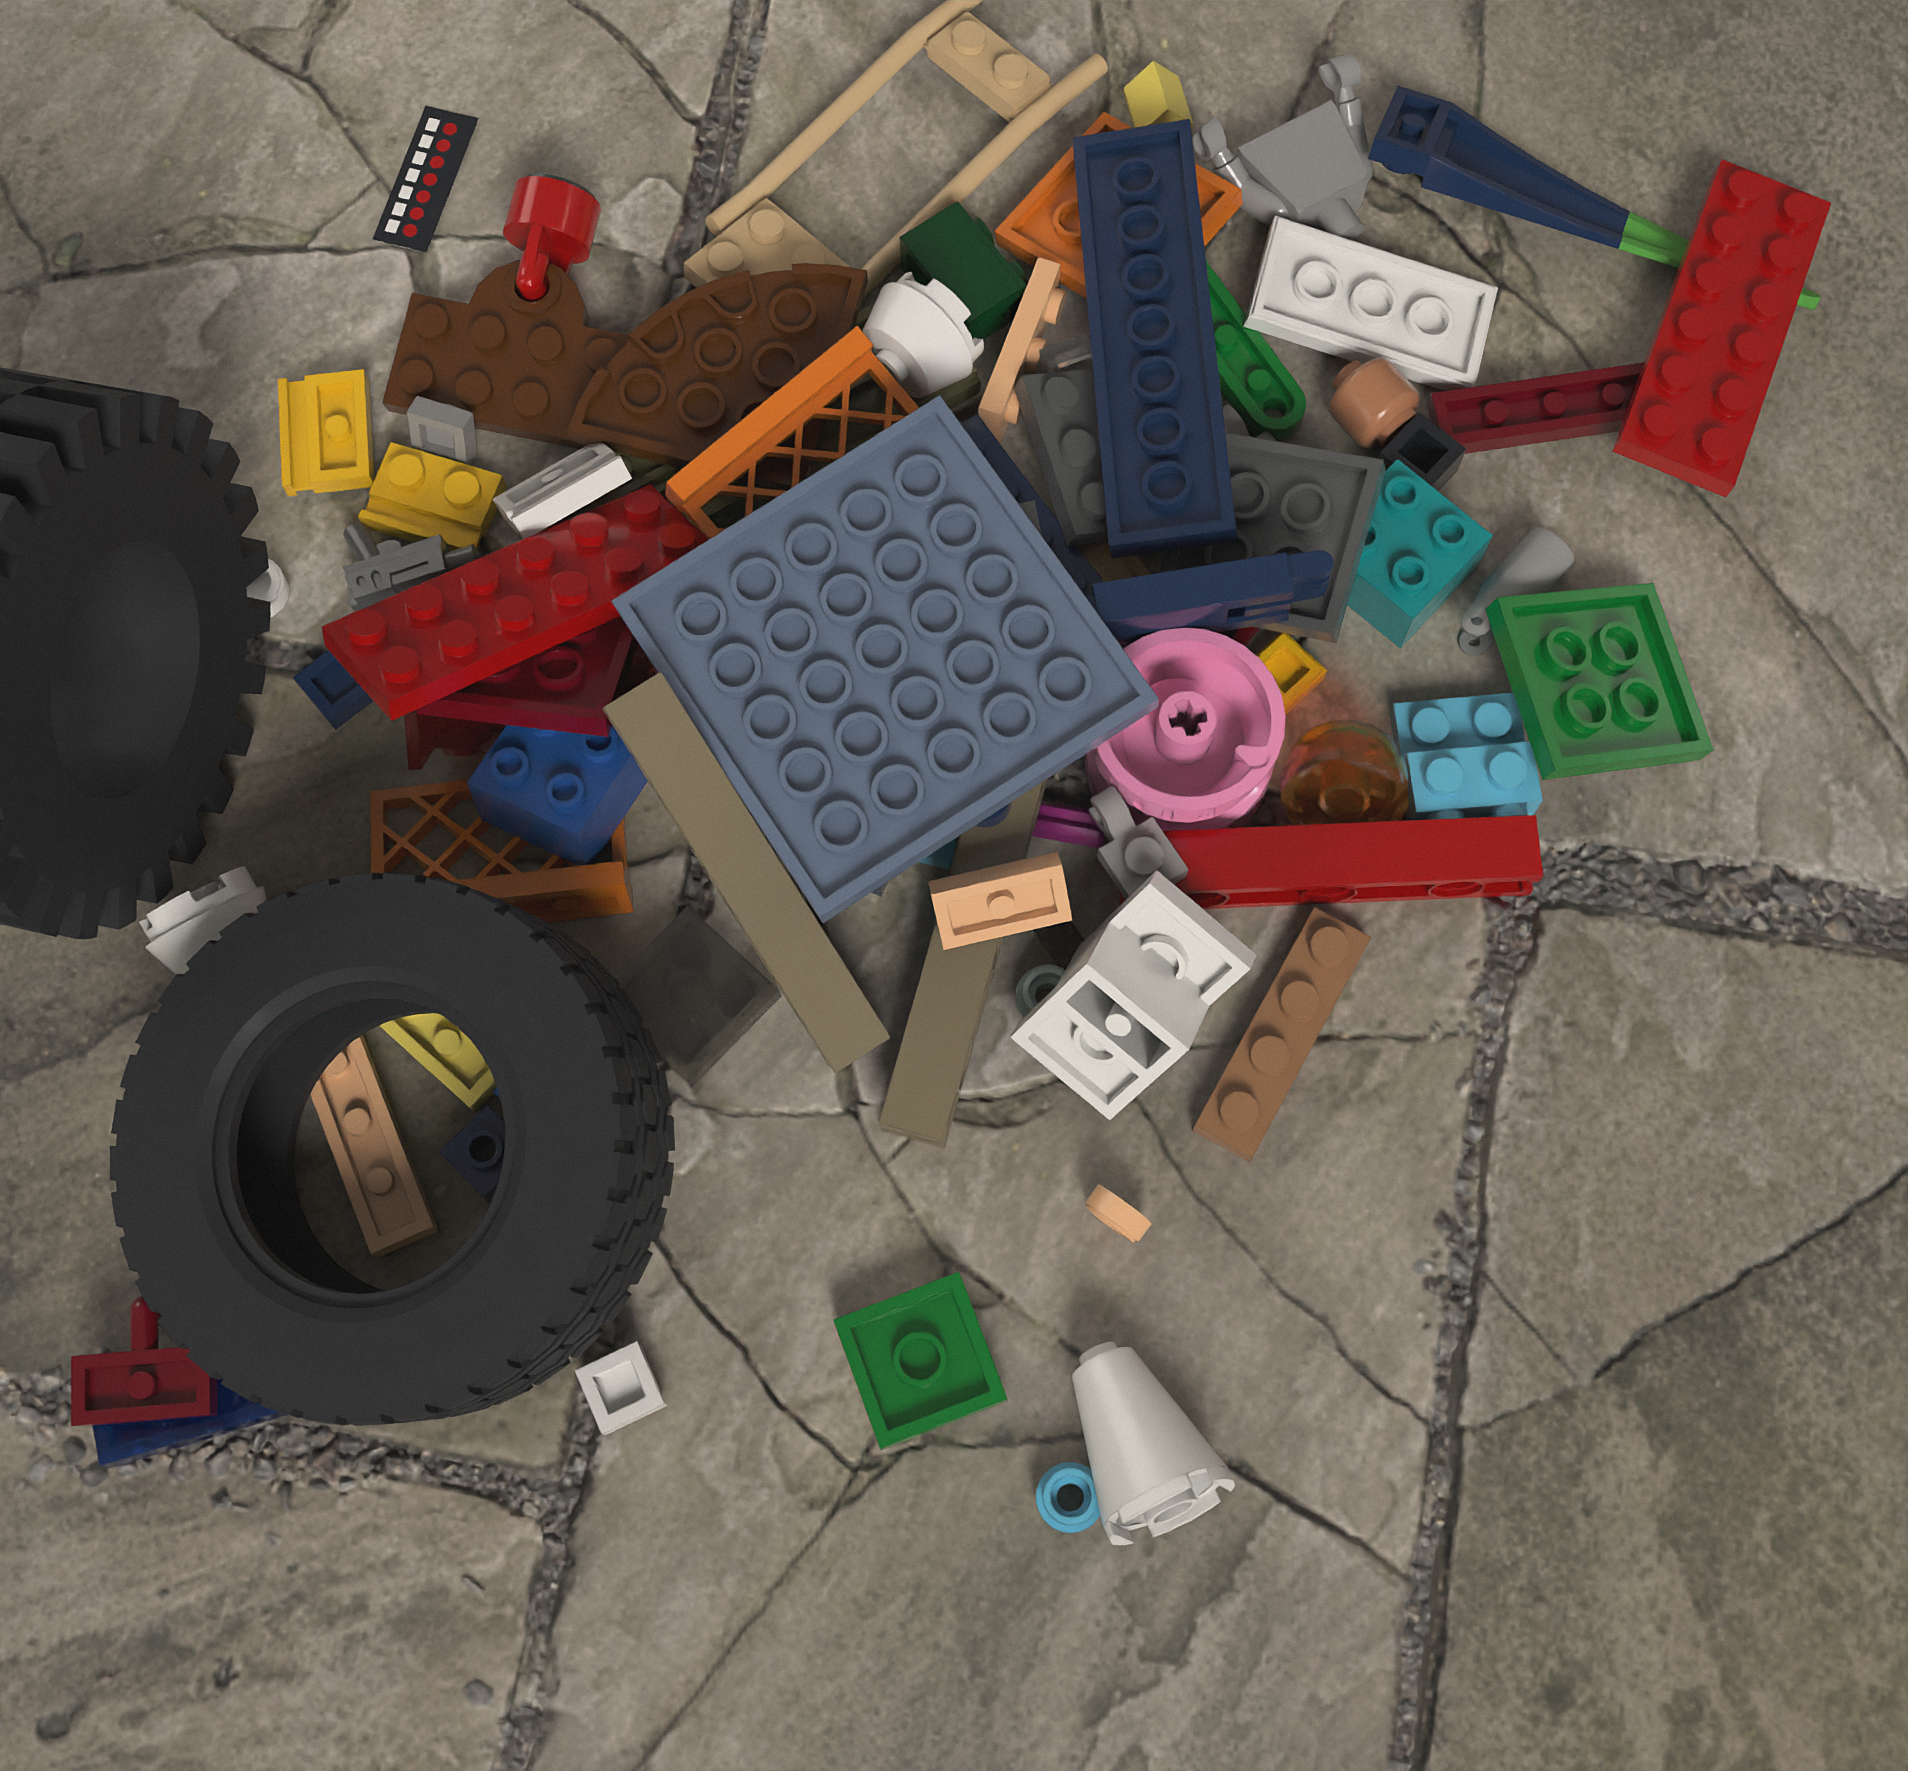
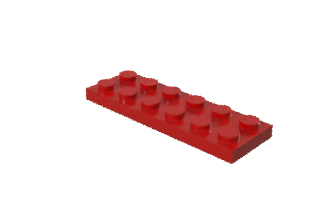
(1722, 329)
(508, 602)

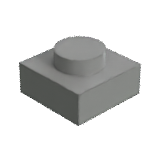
(442, 430)

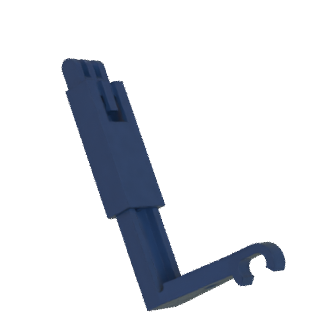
(1206, 598)

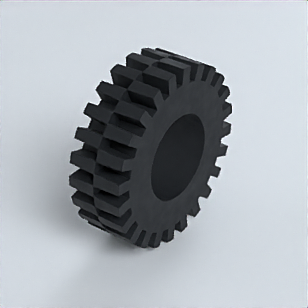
(115, 645)

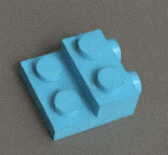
(1466, 758)

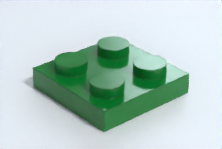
(920, 1360)

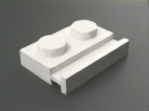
(561, 489)

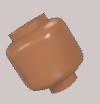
(1373, 402)

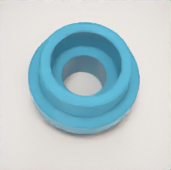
(1046, 1498)

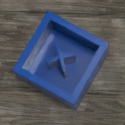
(557, 789)

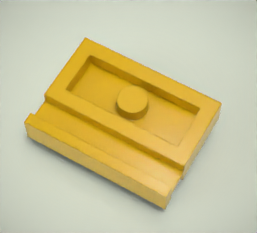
(326, 432)
(431, 496)

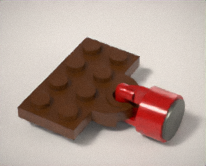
(524, 338)

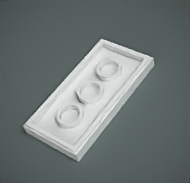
(1370, 305)

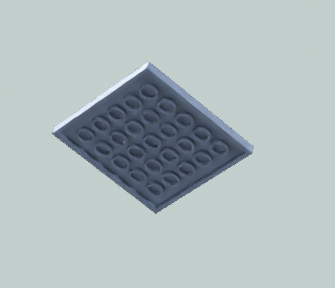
(884, 657)

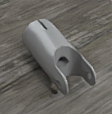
(1528, 569)

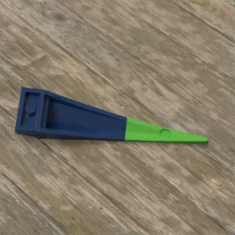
(1485, 169)

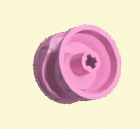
(1208, 743)

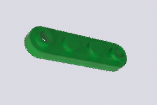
(1251, 371)

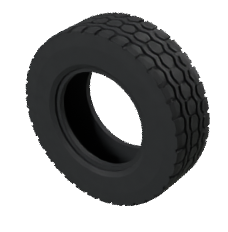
(218, 1116)

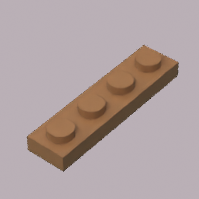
(1281, 1034)

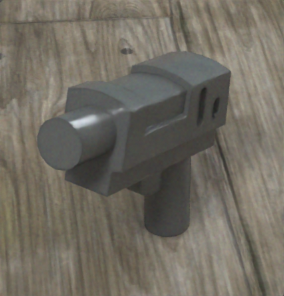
(393, 568)

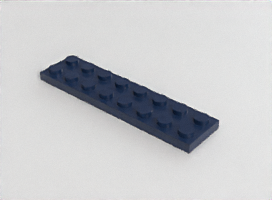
(1152, 341)

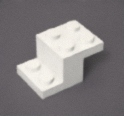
(1133, 995)

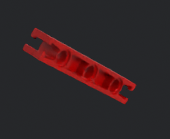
(1359, 862)

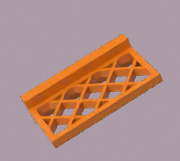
(777, 420)
(547, 893)

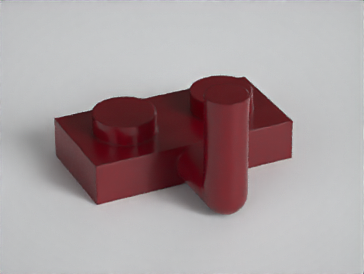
(140, 1382)

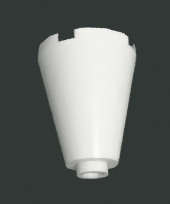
(1142, 1447)

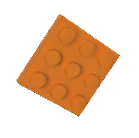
(1049, 220)

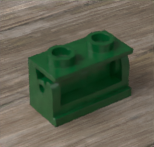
(964, 259)

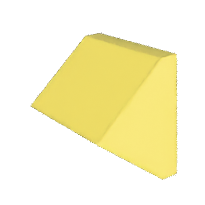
(1156, 97)

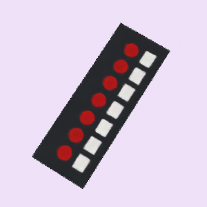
(425, 179)

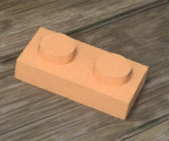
(1000, 900)

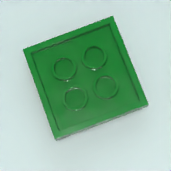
(1598, 680)

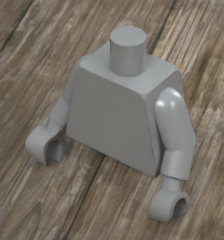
(1307, 167)

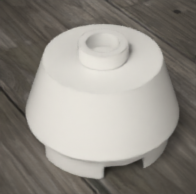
(922, 335)
(194, 918)

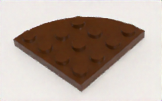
(714, 361)

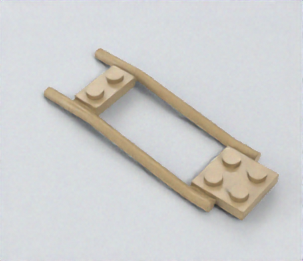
(764, 239)

